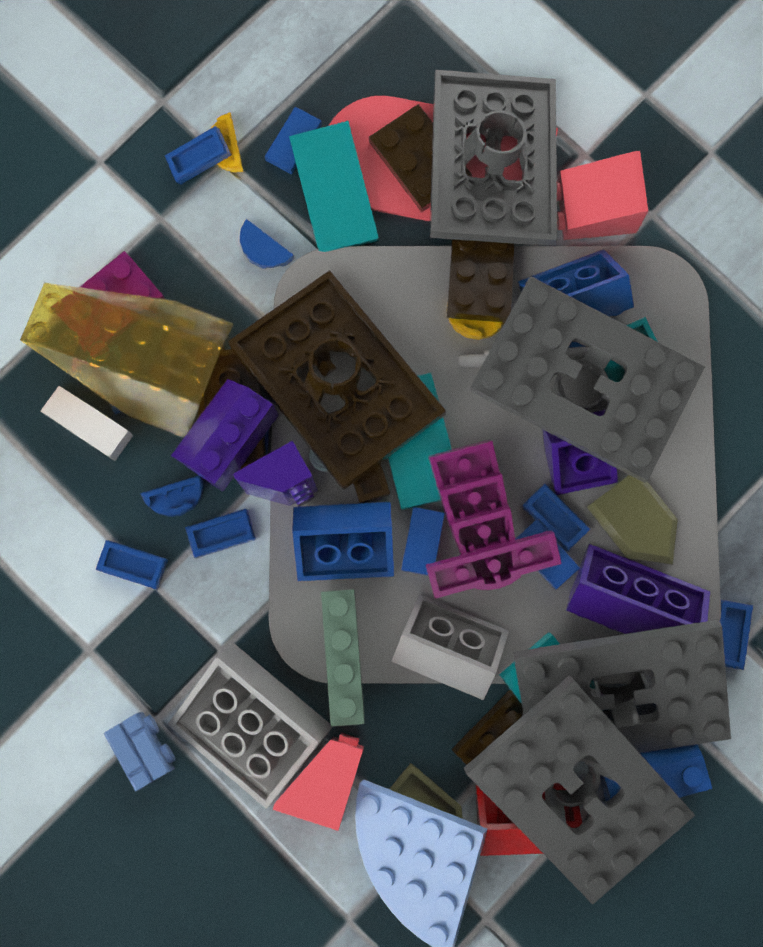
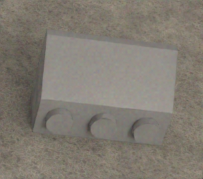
(451, 646)

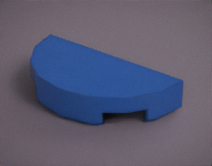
(261, 248)
(176, 497)

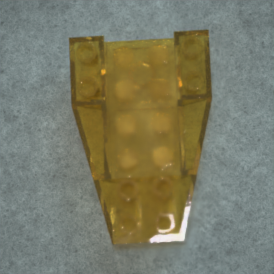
(130, 350)

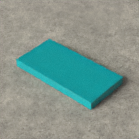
(334, 187)
(411, 463)

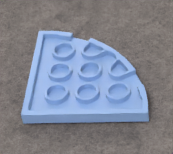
(418, 860)

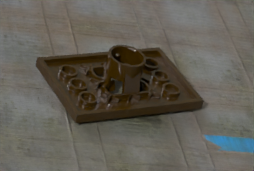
(371, 421)

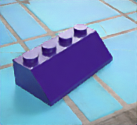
(633, 596)

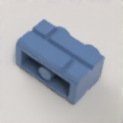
(140, 750)

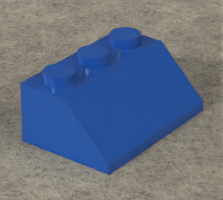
(593, 281)
(343, 541)
(679, 767)

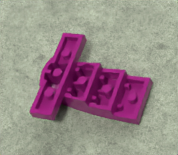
(482, 525)

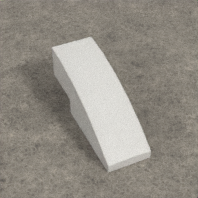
(87, 423)

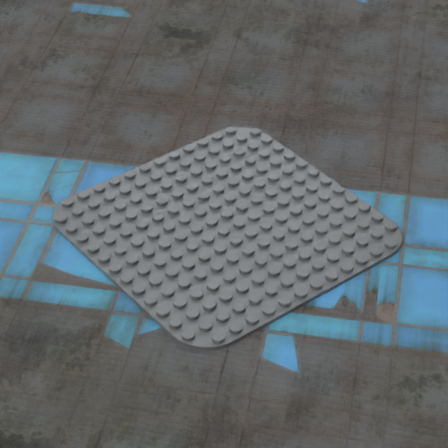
(407, 301)

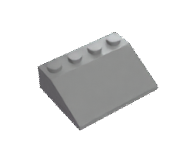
(249, 724)

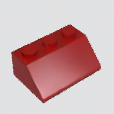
(503, 835)

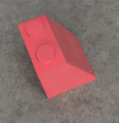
(602, 198)
(325, 784)

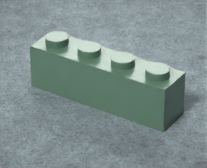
(343, 658)

